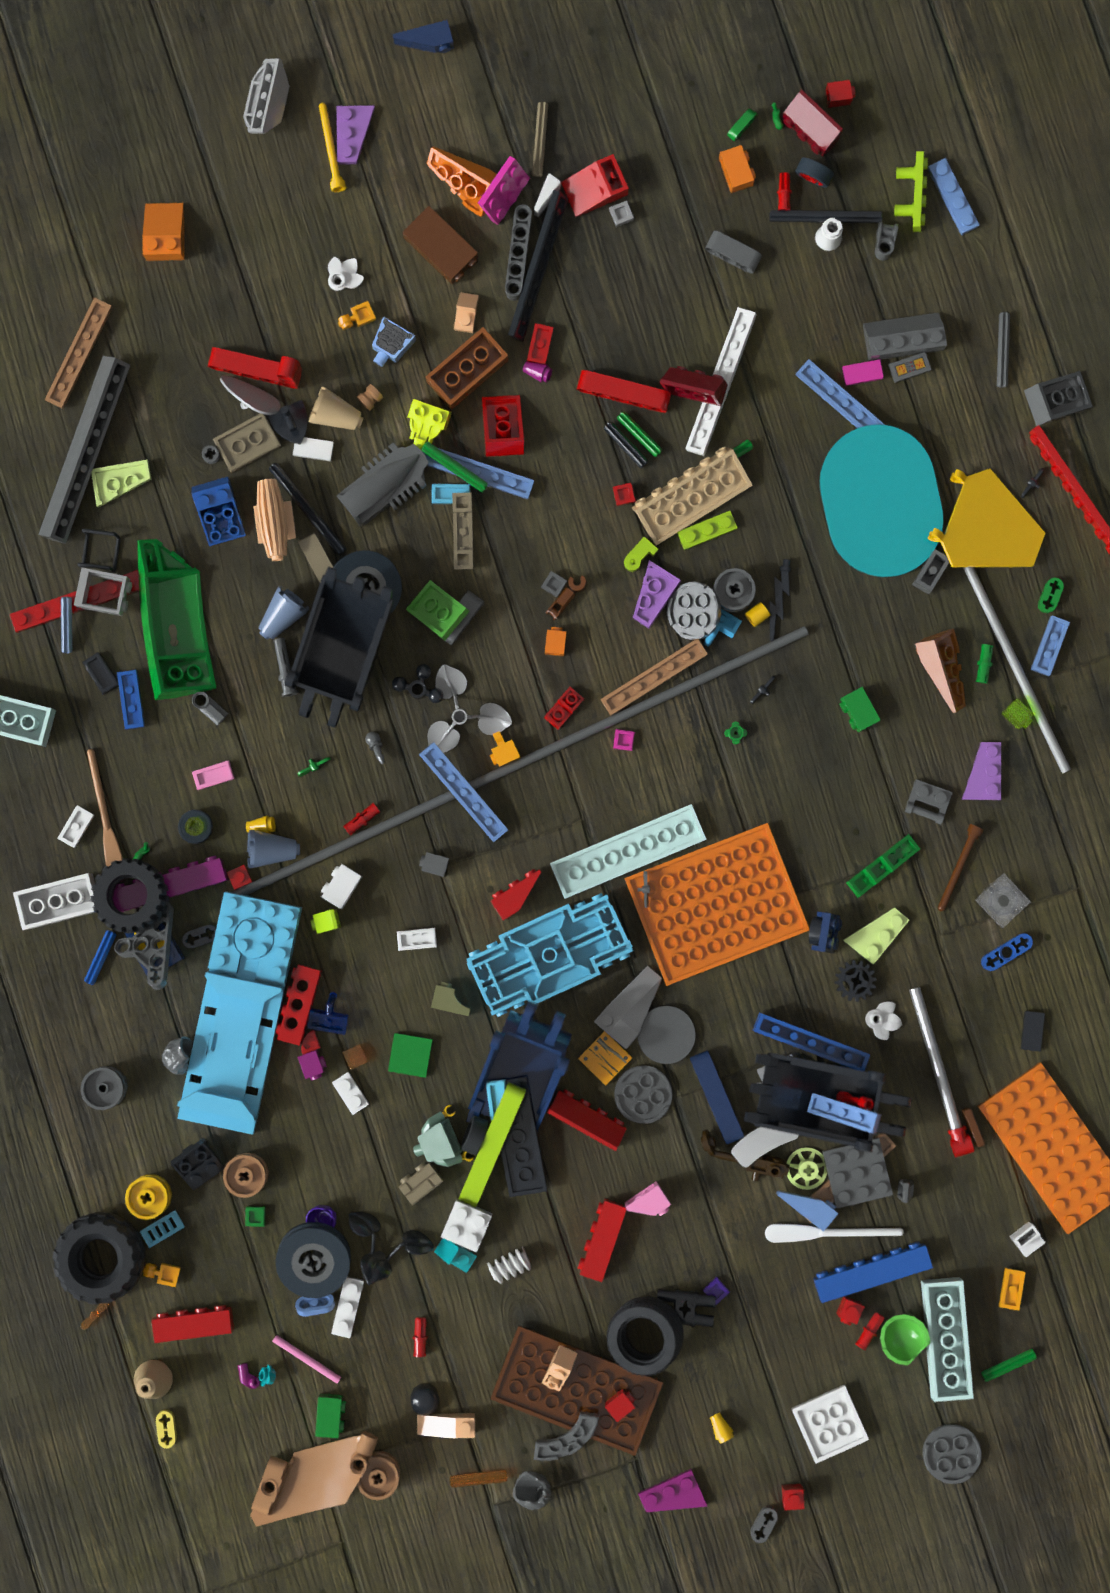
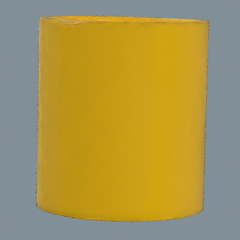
(757, 614)

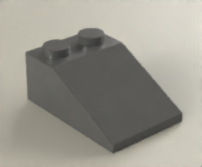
(1058, 398)

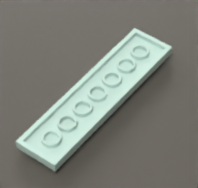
(628, 851)

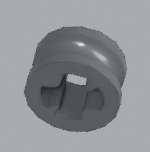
(215, 457)

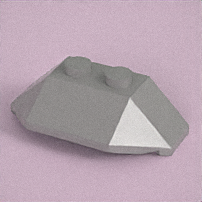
(266, 97)

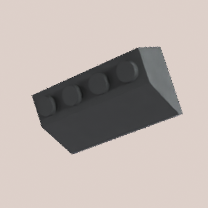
(904, 336)

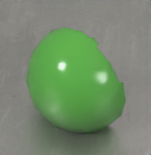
(904, 1338)

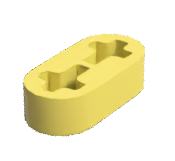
(161, 1429)

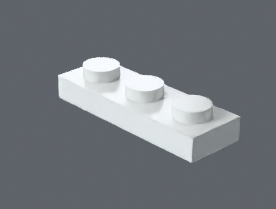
(347, 1307)

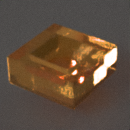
(355, 1056)

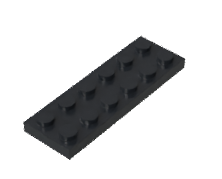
(522, 1149)

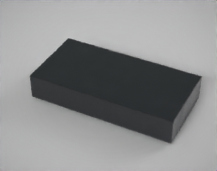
(100, 673)
(1032, 1031)

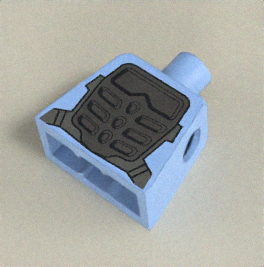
(391, 342)

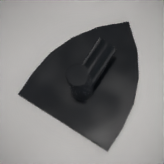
(291, 422)

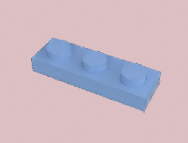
(1050, 645)

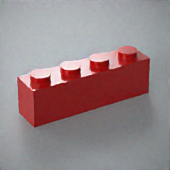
(602, 1241)
(192, 1324)

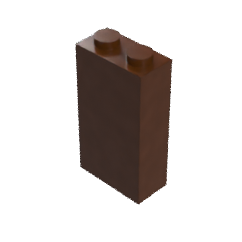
(440, 245)

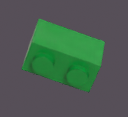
(859, 710)
(329, 1415)

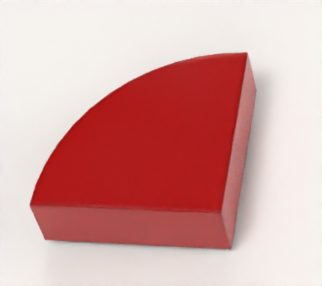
(310, 1043)

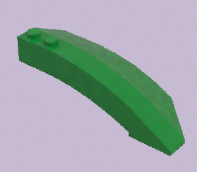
(167, 597)

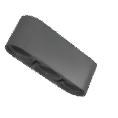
(733, 252)
(473, 604)

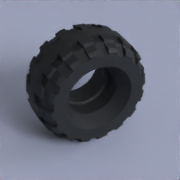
(78, 1278)

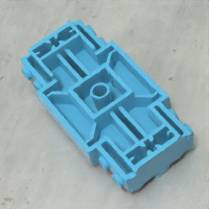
(549, 954)

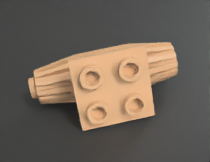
(273, 519)

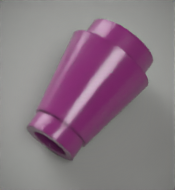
(538, 371)

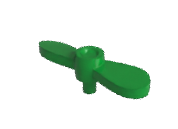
(313, 766)

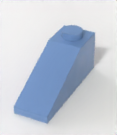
(813, 1209)

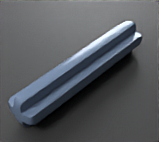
(66, 624)

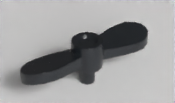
(1032, 483)
(762, 690)

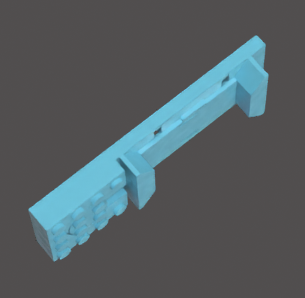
(244, 984)

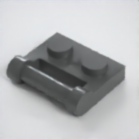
(929, 795)

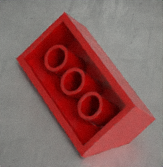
(587, 1120)

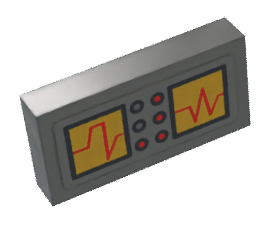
(909, 367)

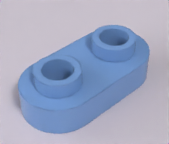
(315, 1305)

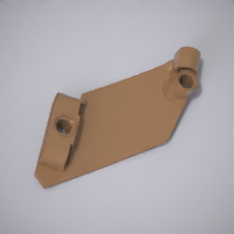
(312, 1479)

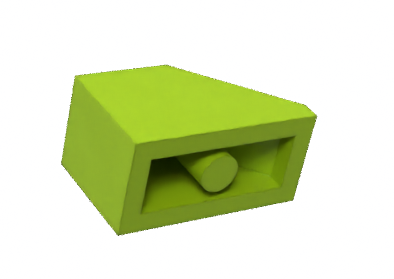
(325, 921)

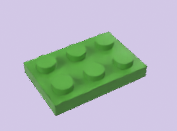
(437, 610)

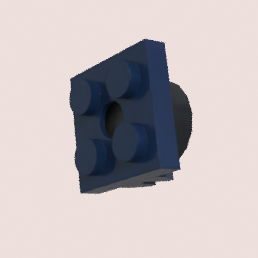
(824, 932)

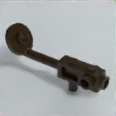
(763, 1165)

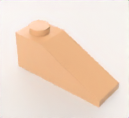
(447, 1425)

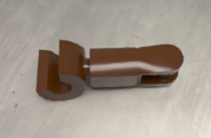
(566, 597)

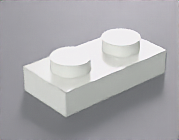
(76, 826)
(350, 1093)

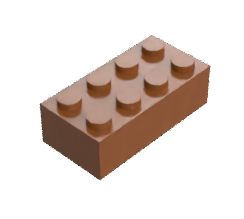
(467, 368)

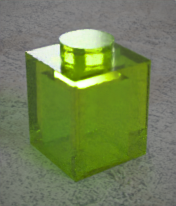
(1018, 714)

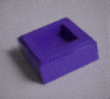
(717, 1289)

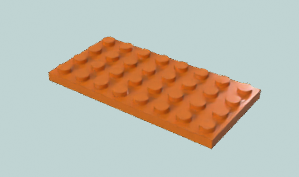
(1051, 1146)

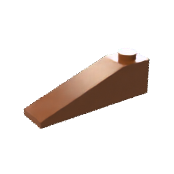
(939, 659)

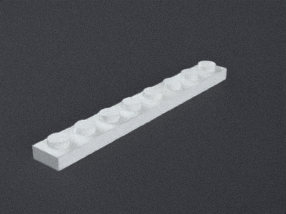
(725, 367)

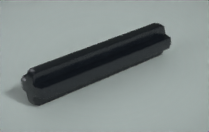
(625, 444)

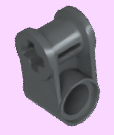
(885, 237)

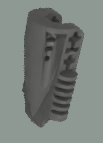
(385, 483)

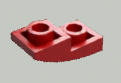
(564, 708)

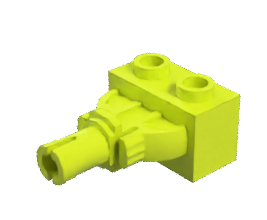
(426, 422)

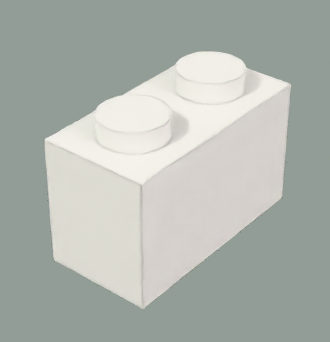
(341, 886)

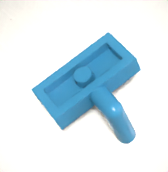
(728, 625)

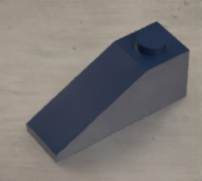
(430, 38)

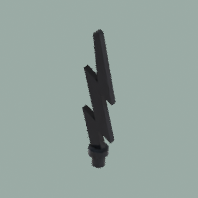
(779, 587)

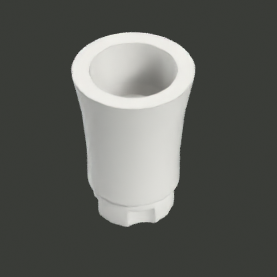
(827, 240)

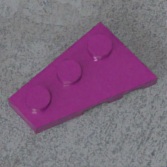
(674, 1493)

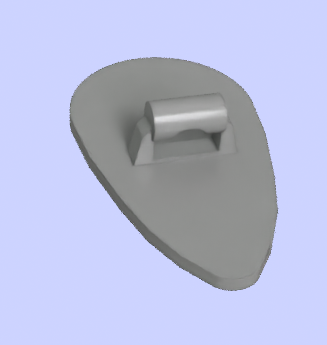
(251, 396)

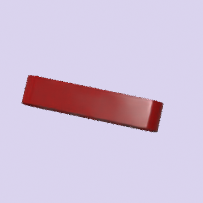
(623, 391)

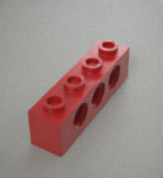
(312, 977)

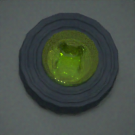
(201, 823)

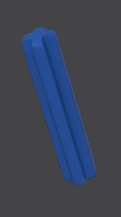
(100, 957)

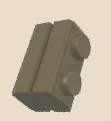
(420, 1183)

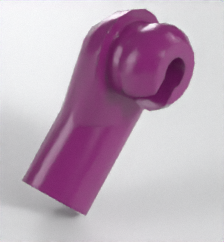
(246, 1378)

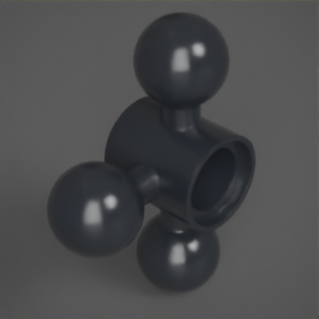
(423, 672)

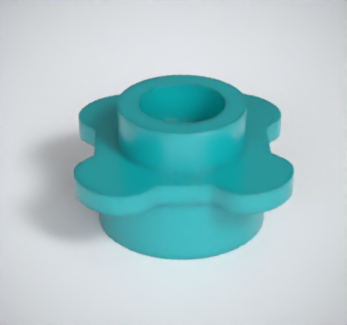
(267, 1375)

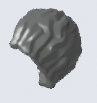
(176, 1055)
(532, 1490)

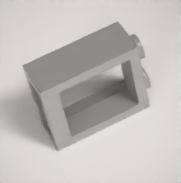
(84, 585)

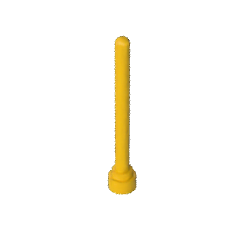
(337, 183)

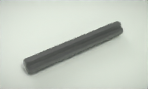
(1003, 349)

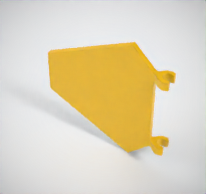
(988, 526)

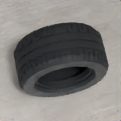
(629, 1357)

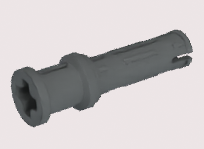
(284, 666)

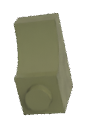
(446, 1000)

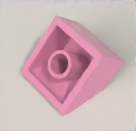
(649, 1201)

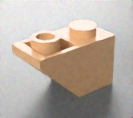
(559, 1368)

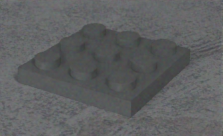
(857, 1174)

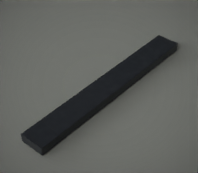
(538, 266)

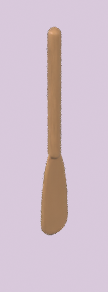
(111, 847)

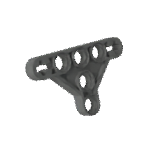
(150, 954)

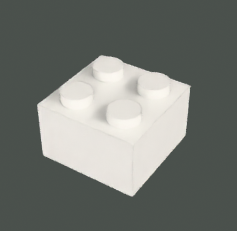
(466, 1225)

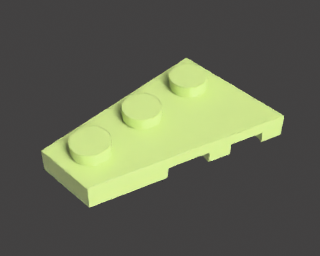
(118, 479)
(877, 935)

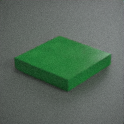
(410, 1055)

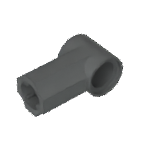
(210, 708)

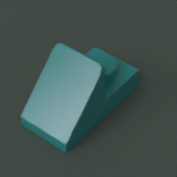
(455, 1254)

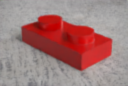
(540, 344)

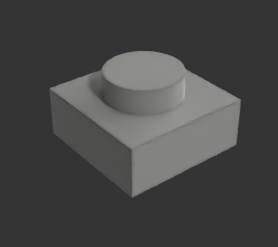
(621, 213)

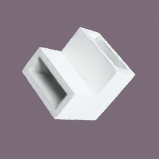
(1027, 1239)

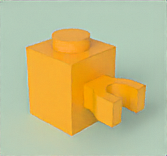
(504, 752)

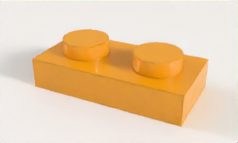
(1012, 1289)

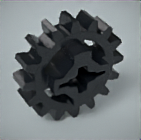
(853, 989)

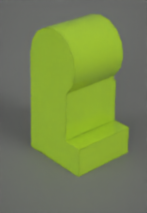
(638, 554)

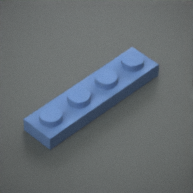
(953, 196)
(844, 1113)

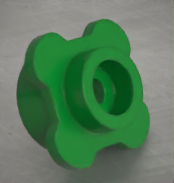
(730, 733)

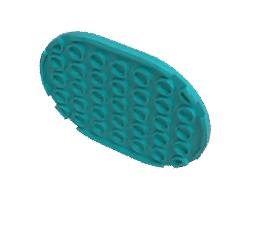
(880, 500)

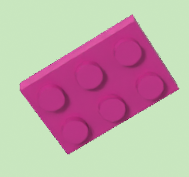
(503, 190)

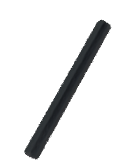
(822, 216)
(306, 507)

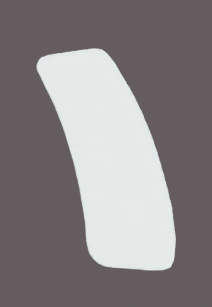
(758, 1143)

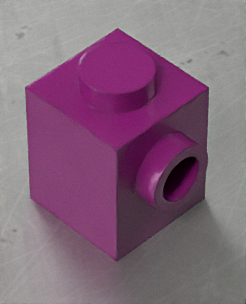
(312, 1065)

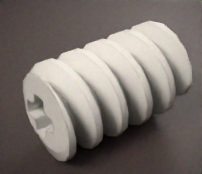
(509, 1266)

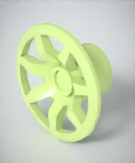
(807, 1168)

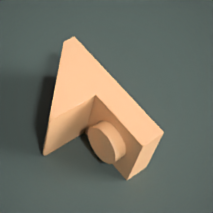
(466, 312)

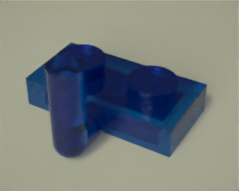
(328, 1020)

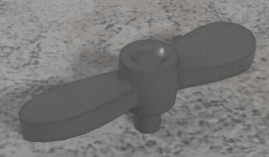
(645, 889)

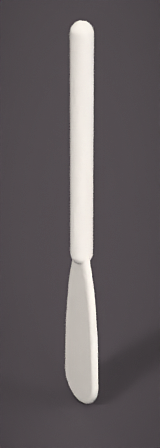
(793, 1232)

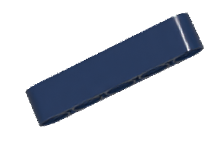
(716, 1097)

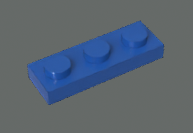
(130, 699)

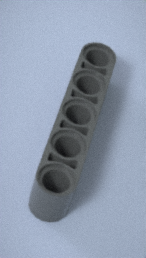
(522, 244)

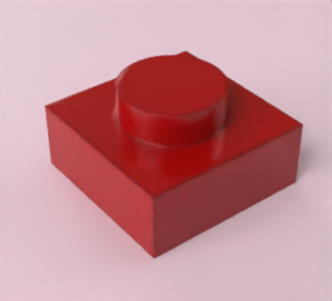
(623, 494)
(239, 877)

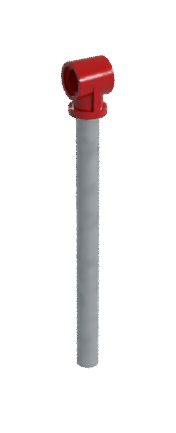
(960, 1142)

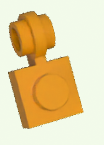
(361, 314)
(167, 1274)

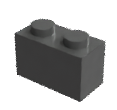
(931, 571)

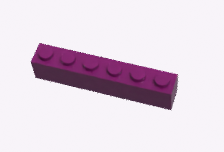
(178, 882)

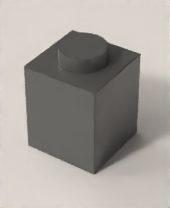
(434, 864)

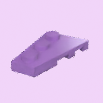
(351, 131)
(654, 595)
(986, 774)

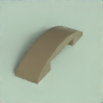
(462, 531)

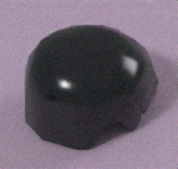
(424, 1399)

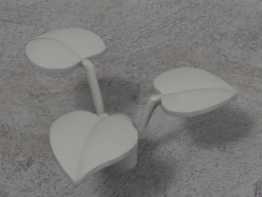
(492, 716)

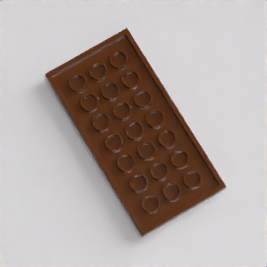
(585, 1389)

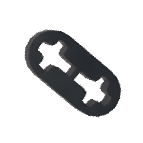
(198, 932)

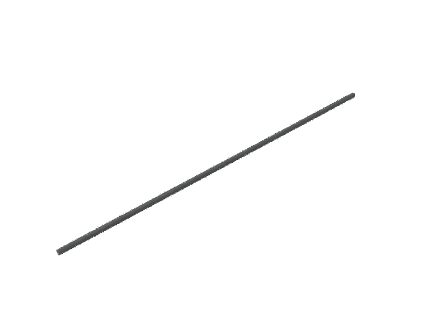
(524, 761)

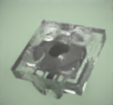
(1002, 900)

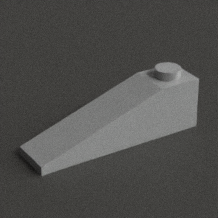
(627, 1012)

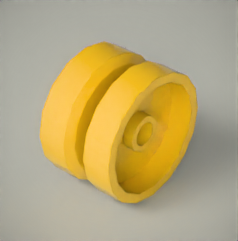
(138, 1202)

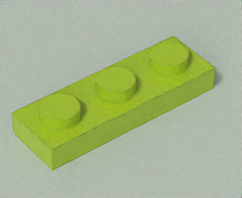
(707, 530)

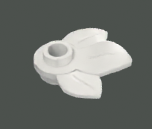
(345, 272)
(886, 1020)

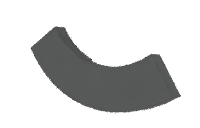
(569, 1442)

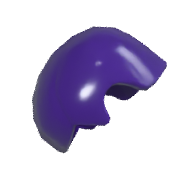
(322, 1214)

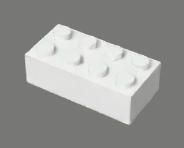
(55, 901)

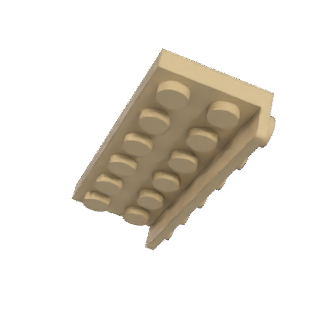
(692, 495)

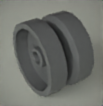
(738, 580)
(115, 1085)

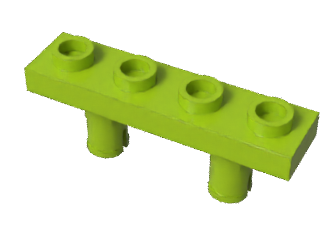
(917, 174)

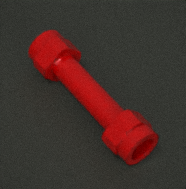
(862, 1102)

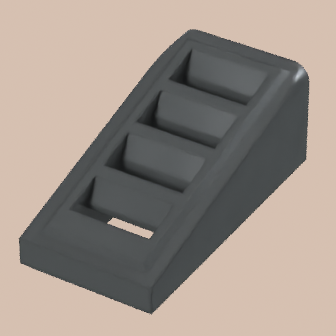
(905, 1190)

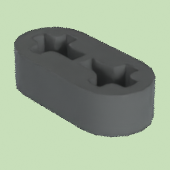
(768, 1526)

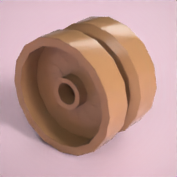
(235, 1180)
(384, 1486)

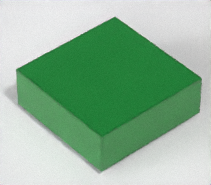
(255, 1216)

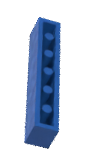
(811, 1042)
(872, 1272)

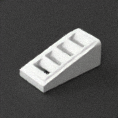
(550, 184)

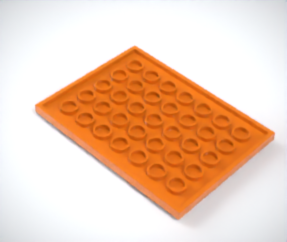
(717, 904)

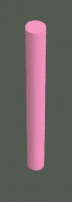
(307, 1359)

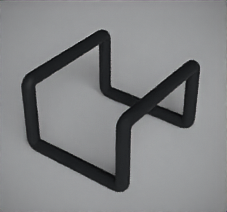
(84, 564)

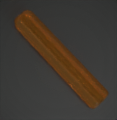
(478, 1478)

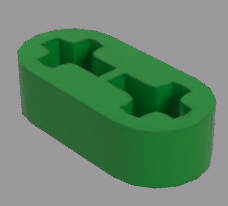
(742, 124)
(1046, 593)

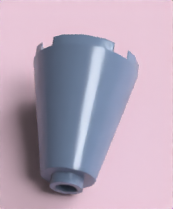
(281, 613)
(269, 848)

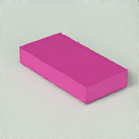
(862, 372)

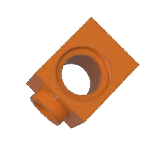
(555, 641)

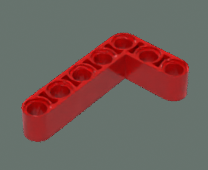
(282, 373)

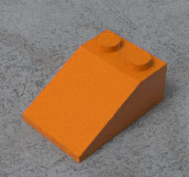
(163, 232)

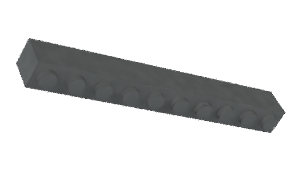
(84, 449)

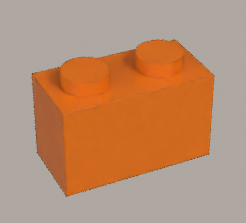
(736, 168)

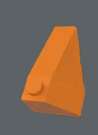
(463, 176)

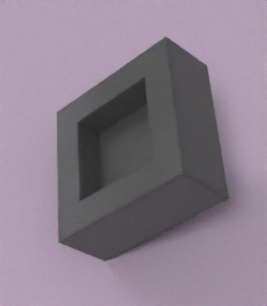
(554, 584)

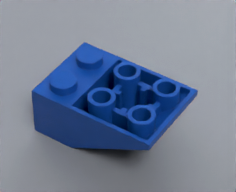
(218, 511)

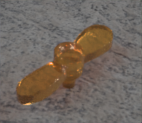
(94, 1315)

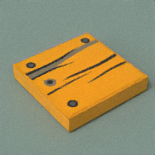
(605, 1058)

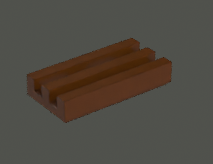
(973, 1127)

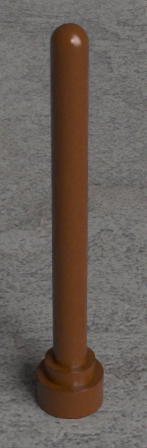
(973, 833)

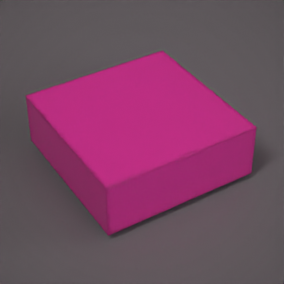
(623, 740)

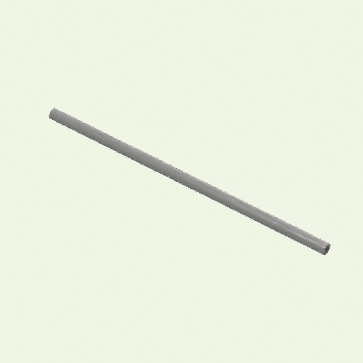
(1017, 669)

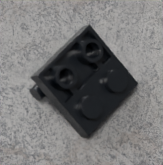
(197, 1164)

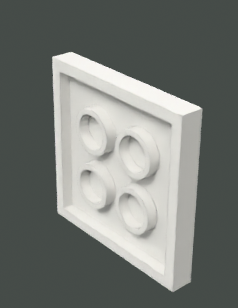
(830, 1424)

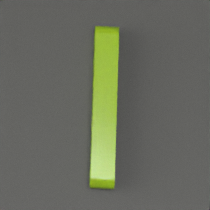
(492, 1144)

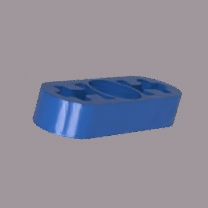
(1015, 940)

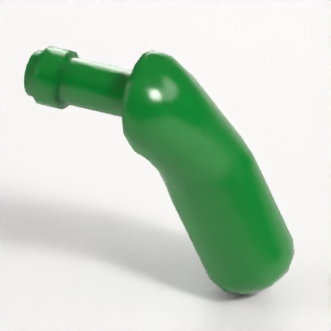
(776, 117)
(140, 853)

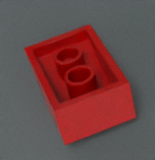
(503, 425)

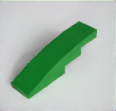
(883, 865)

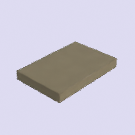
(247, 442)

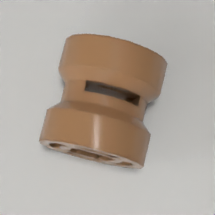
(370, 397)

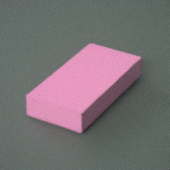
(213, 775)

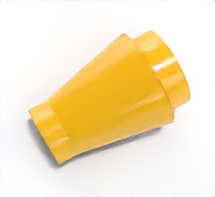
(262, 824)
(721, 1428)

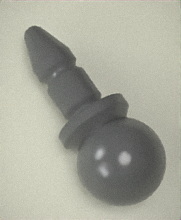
(373, 740)

